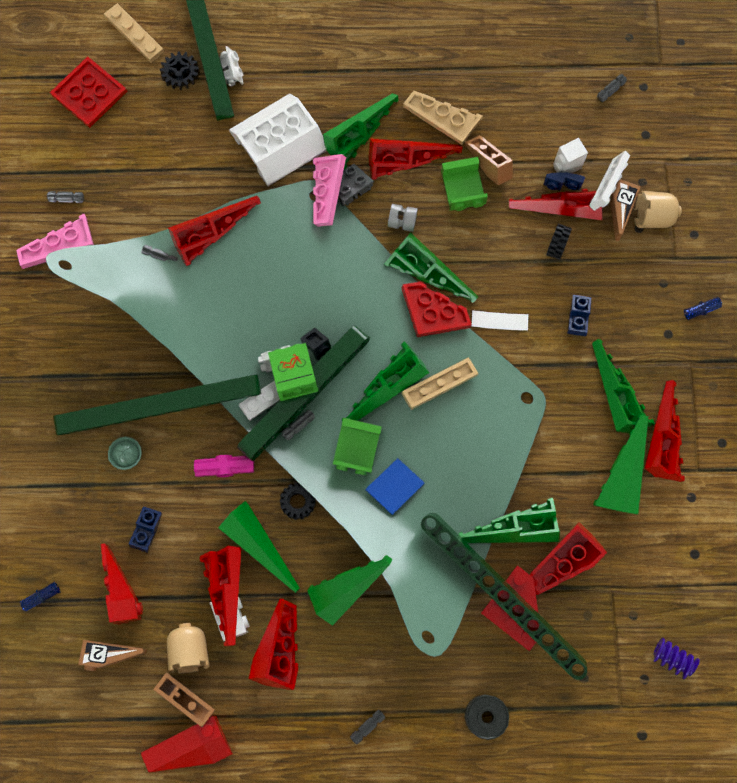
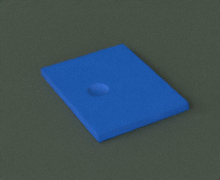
(394, 486)

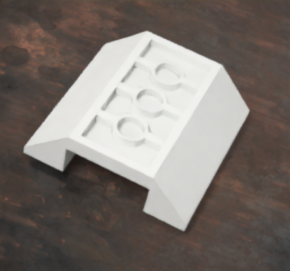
(280, 138)

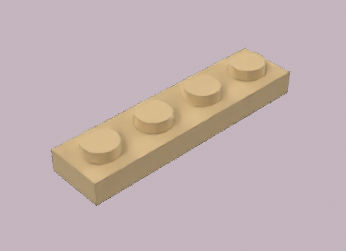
(134, 33)
(439, 383)

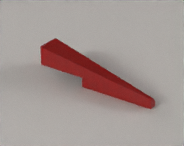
(396, 155)
(561, 203)
(198, 233)
(664, 449)
(223, 575)

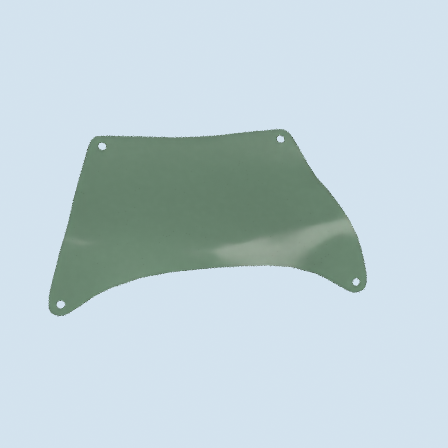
(269, 288)

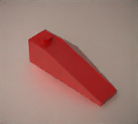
(122, 601)
(275, 656)
(189, 748)

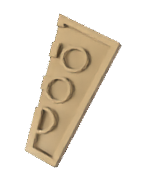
(448, 119)

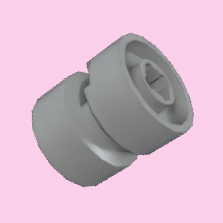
(409, 217)

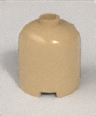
(656, 210)
(187, 649)

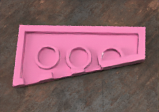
(328, 180)
(72, 235)

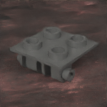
(353, 182)

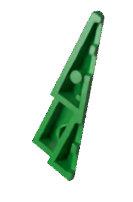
(357, 130)
(417, 260)
(400, 374)
(619, 392)
(624, 483)
(531, 525)
(249, 534)
(337, 595)

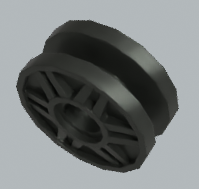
(495, 726)

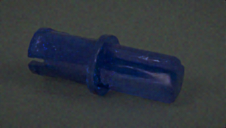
(703, 308)
(40, 596)

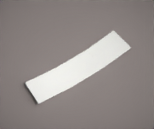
(499, 320)

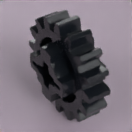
(181, 69)

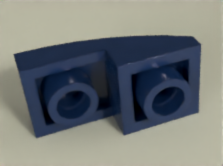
(555, 181)
(579, 315)
(145, 529)

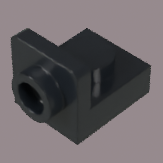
(317, 343)

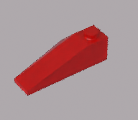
(570, 557)

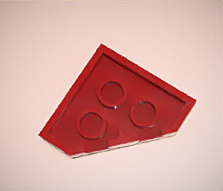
(433, 311)
(524, 586)

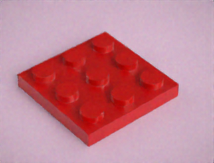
(88, 92)

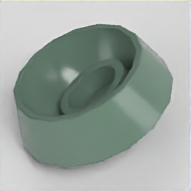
(124, 453)

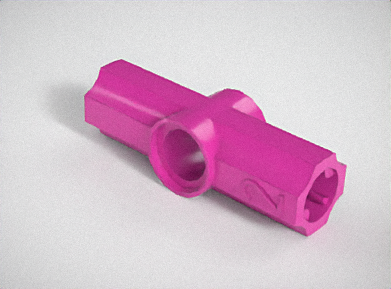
(223, 466)

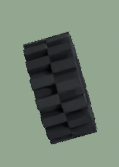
(559, 241)
(289, 510)

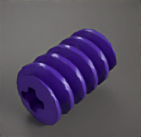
(675, 658)

